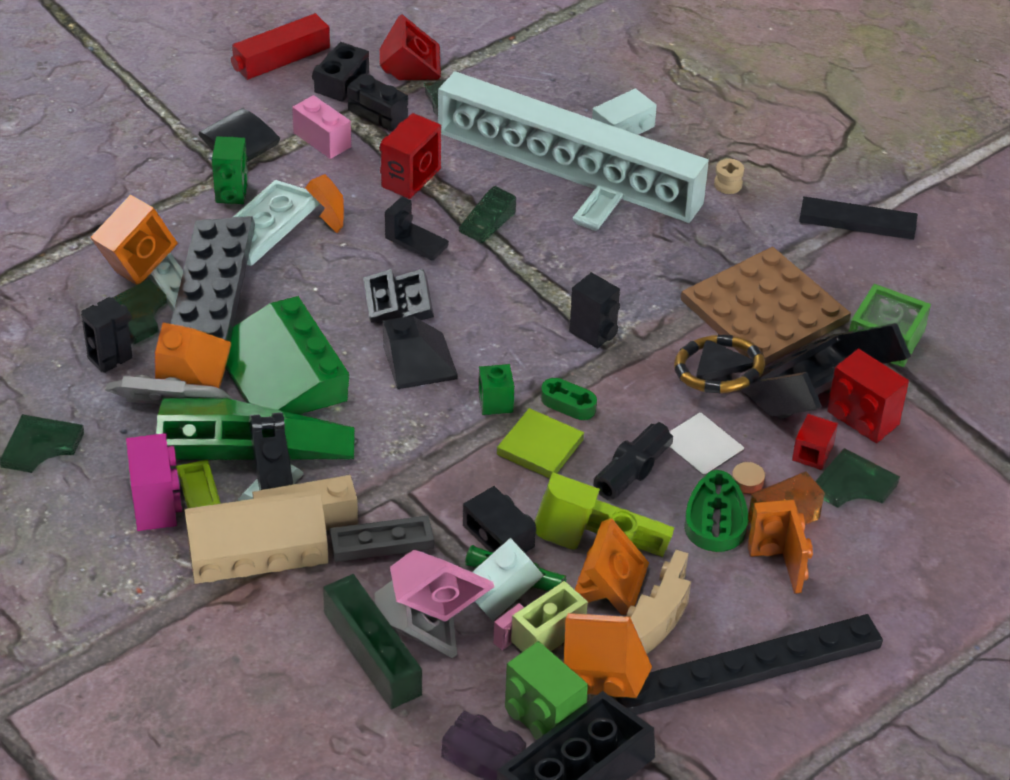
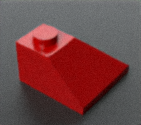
(410, 52)

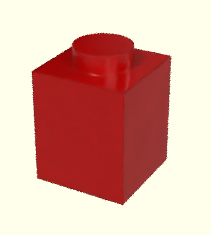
(814, 441)

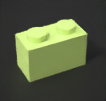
(546, 617)

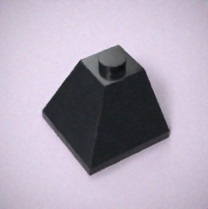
(416, 353)

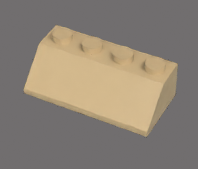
(256, 536)

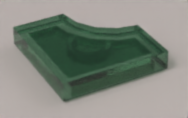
(143, 304)
(39, 439)
(855, 478)

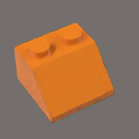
(606, 654)

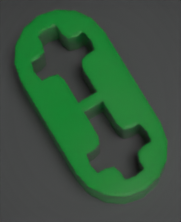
(568, 398)

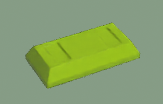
(198, 484)

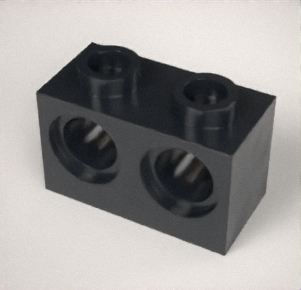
(340, 69)

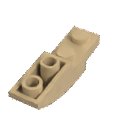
(658, 614)

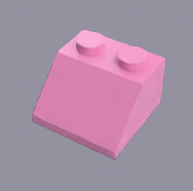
(435, 585)

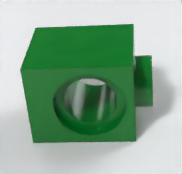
(496, 389)

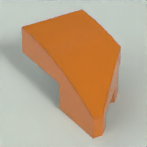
(331, 198)

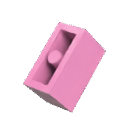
(322, 126)

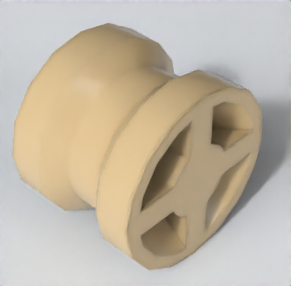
(729, 176)

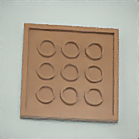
(766, 304)

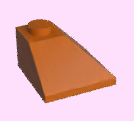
(190, 355)

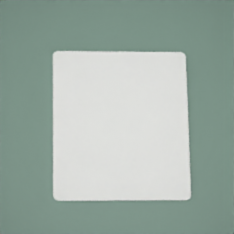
(703, 443)

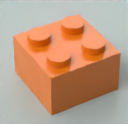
(134, 240)

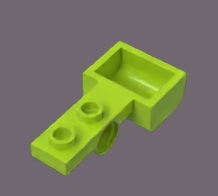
(572, 507)

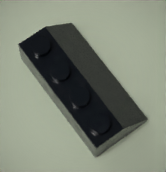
(591, 744)

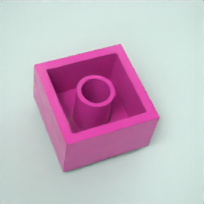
(153, 481)

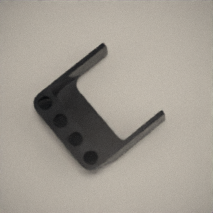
(797, 379)

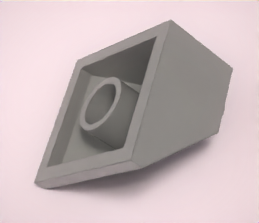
(416, 624)

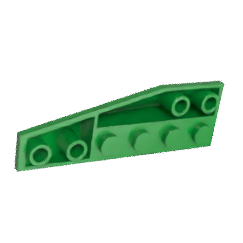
(221, 431)

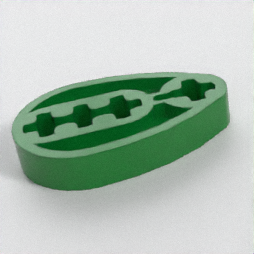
(700, 513)

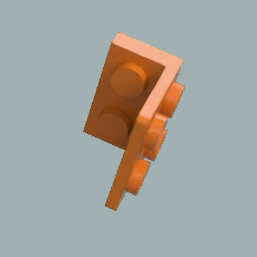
(780, 530)

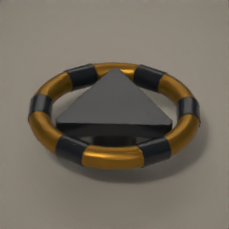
(719, 364)

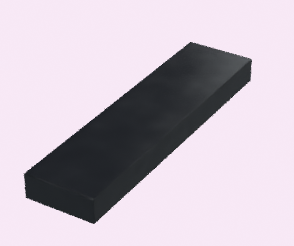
(858, 218)

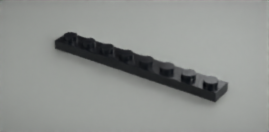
(755, 663)

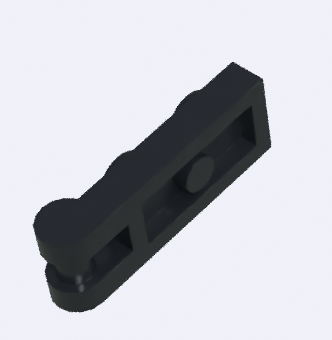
(270, 453)

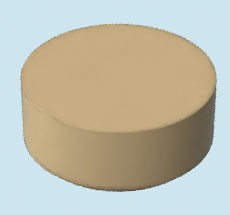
(749, 477)

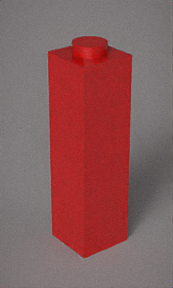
(280, 46)

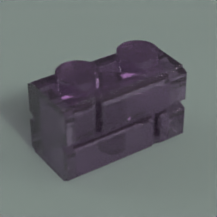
(479, 745)

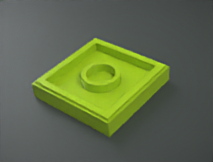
(540, 443)

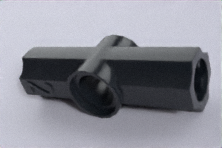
(633, 460)

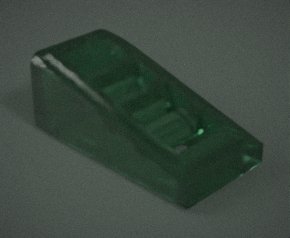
(497, 200)

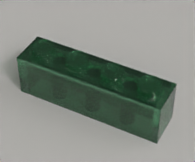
(372, 641)

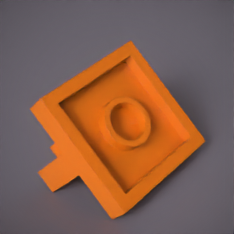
(612, 569)

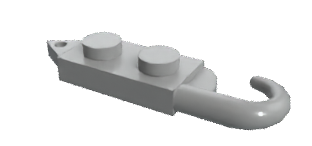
(153, 391)

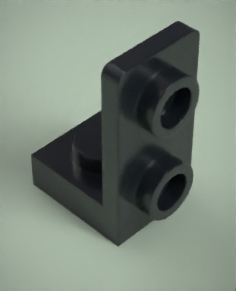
(411, 236)

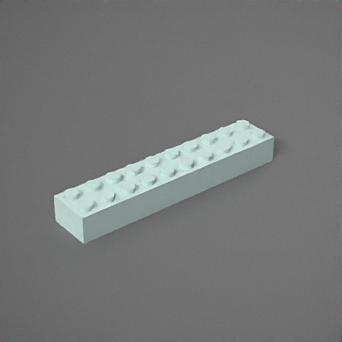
(572, 146)

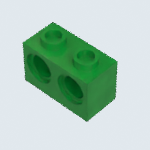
(230, 170)

